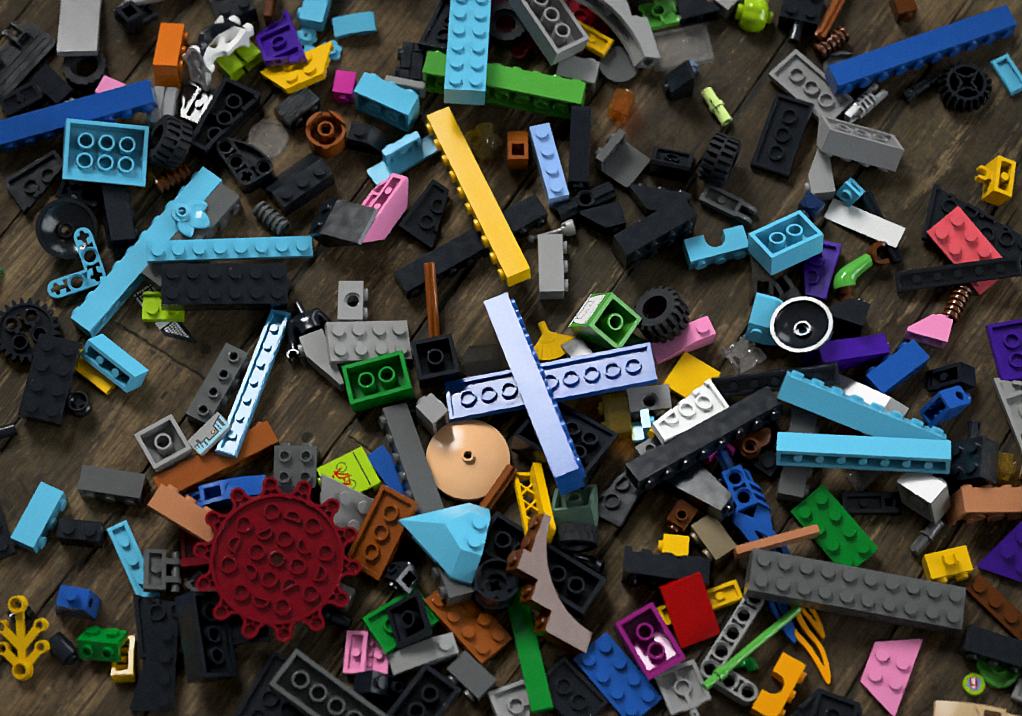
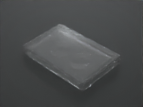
(683, 45)

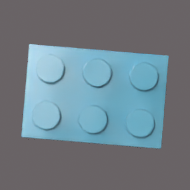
(387, 101)
(785, 242)

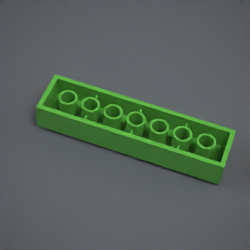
(515, 87)

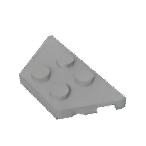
(1011, 400)
(353, 504)

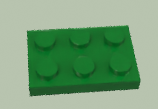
(380, 628)

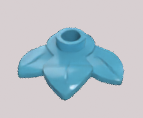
(193, 217)

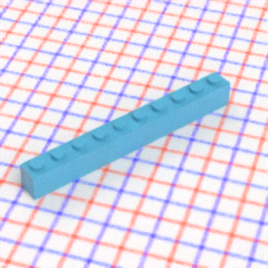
(126, 273)

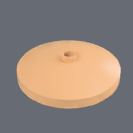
(461, 477)

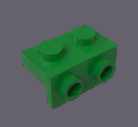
(101, 644)

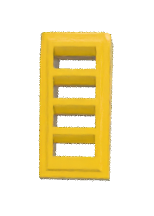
(125, 673)

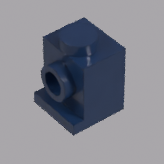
(811, 207)

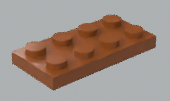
(380, 531)
(472, 628)

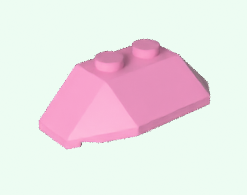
(391, 202)

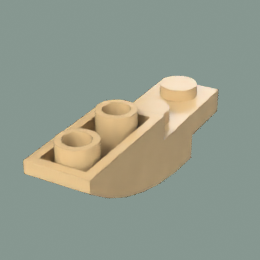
(952, 708)

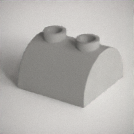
(164, 444)

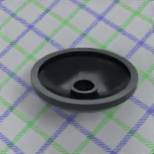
(68, 214)
(800, 315)

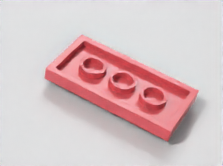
(963, 243)

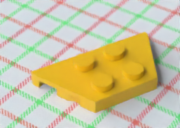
(300, 75)

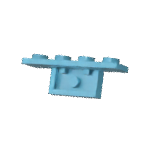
(402, 156)

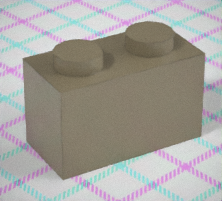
(712, 539)

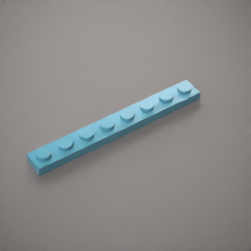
(229, 249)

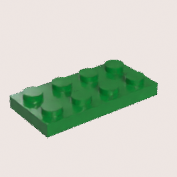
(839, 533)

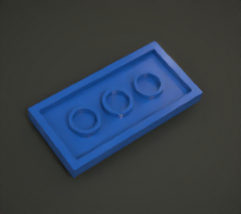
(617, 678)

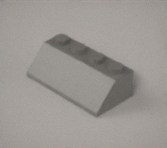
(858, 144)

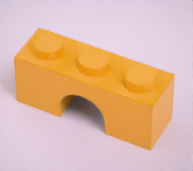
(788, 673)

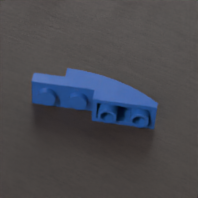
(218, 493)

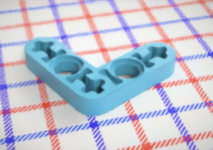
(85, 274)

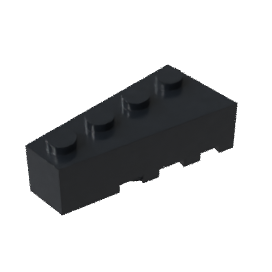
(660, 569)

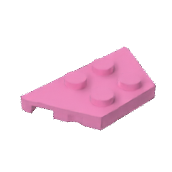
(889, 671)

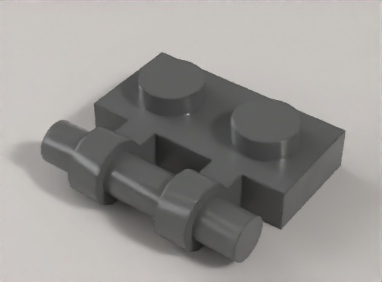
(155, 571)

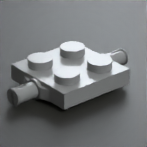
(682, 688)

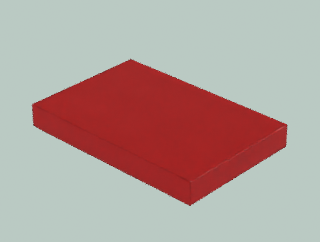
(689, 610)

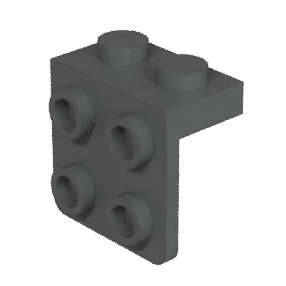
(620, 160)
(295, 463)

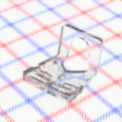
(747, 352)

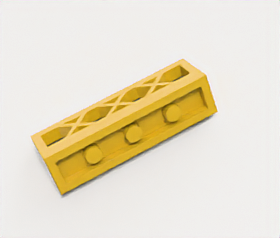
(539, 493)

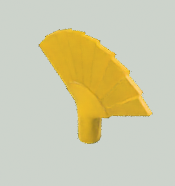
(550, 343)

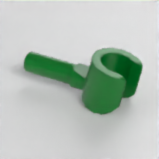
(750, 664)

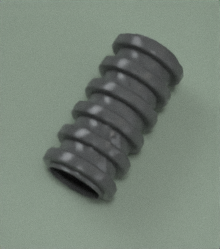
(271, 218)

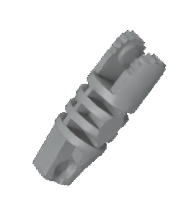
(864, 103)

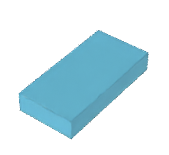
(1007, 74)

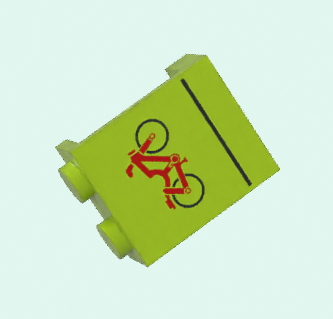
(352, 470)

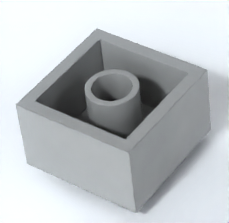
(924, 494)

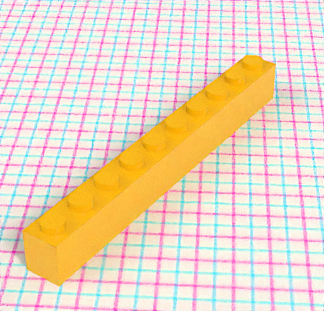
(478, 197)

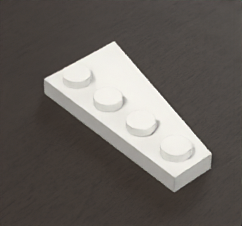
(694, 409)

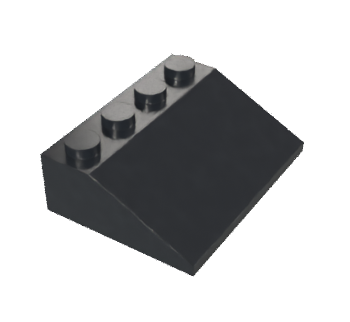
(589, 438)

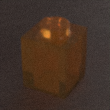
(621, 105)

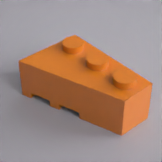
(168, 59)

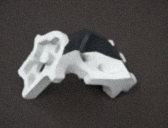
(219, 34)

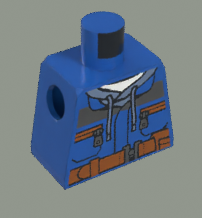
(75, 602)

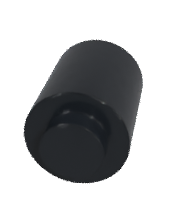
(63, 649)

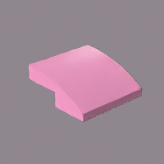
(363, 654)

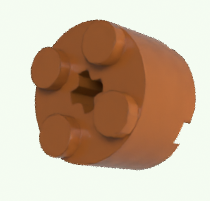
(326, 134)

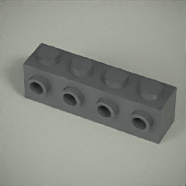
(218, 385)

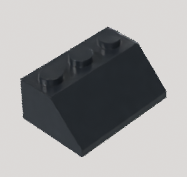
(299, 184)

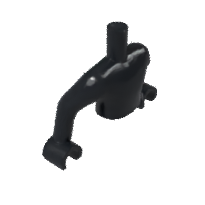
(305, 323)

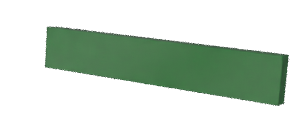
(529, 656)

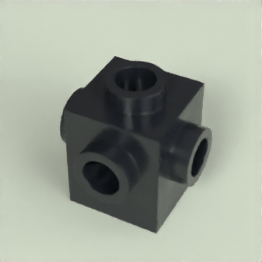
(402, 576)

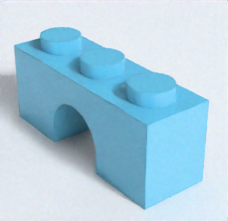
(700, 254)

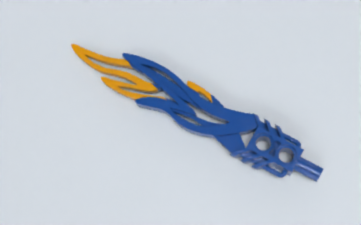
(762, 525)

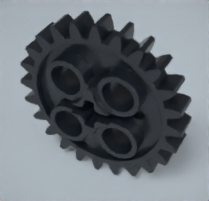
(43, 324)

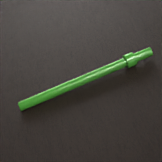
(721, 672)

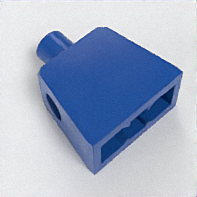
(954, 401)

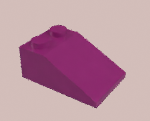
(649, 641)

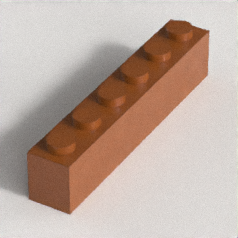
(206, 469)

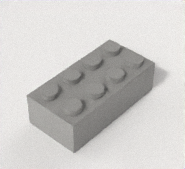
(551, 27)

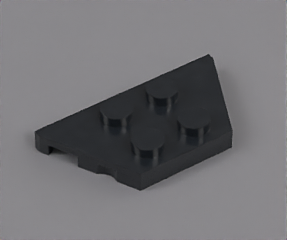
(828, 704)

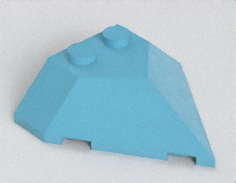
(452, 538)

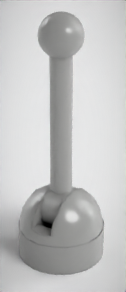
(567, 228)

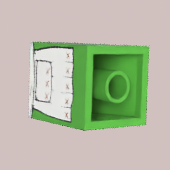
(605, 321)

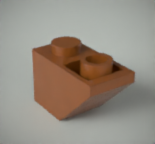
(517, 149)

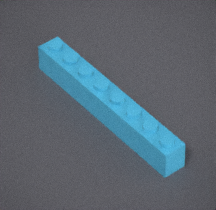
(852, 410)
(863, 452)

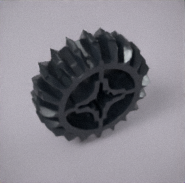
(961, 76)

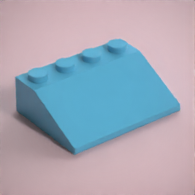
(105, 152)

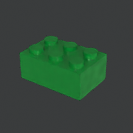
(378, 381)

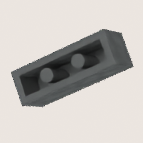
(112, 485)

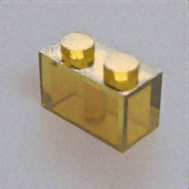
(616, 414)

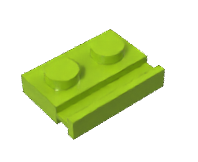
(152, 309)

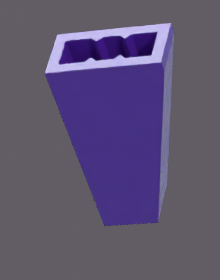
(850, 352)

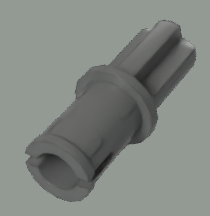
(925, 537)

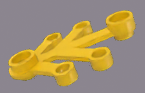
(21, 640)

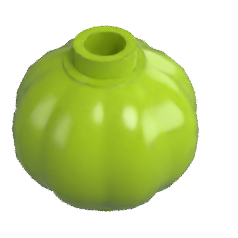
(753, 15)

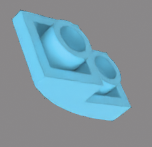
(353, 24)

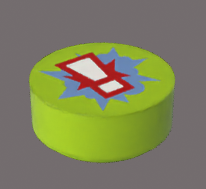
(973, 684)

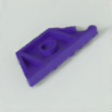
(281, 43)
(1006, 556)

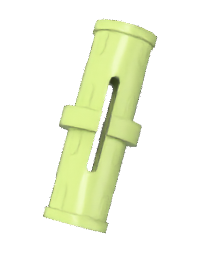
(716, 106)

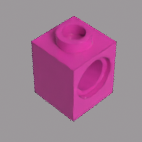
(344, 86)

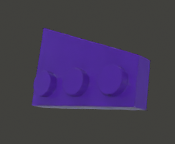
(820, 271)

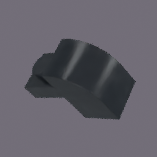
(135, 17)

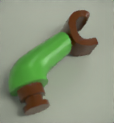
(846, 276)

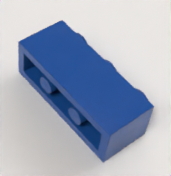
(896, 368)

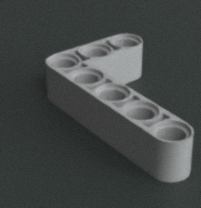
(729, 646)

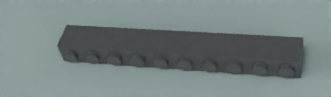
(418, 485)

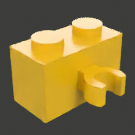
(997, 180)
(947, 565)

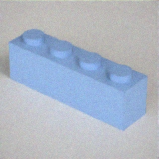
(548, 164)

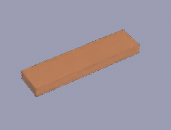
(777, 540)

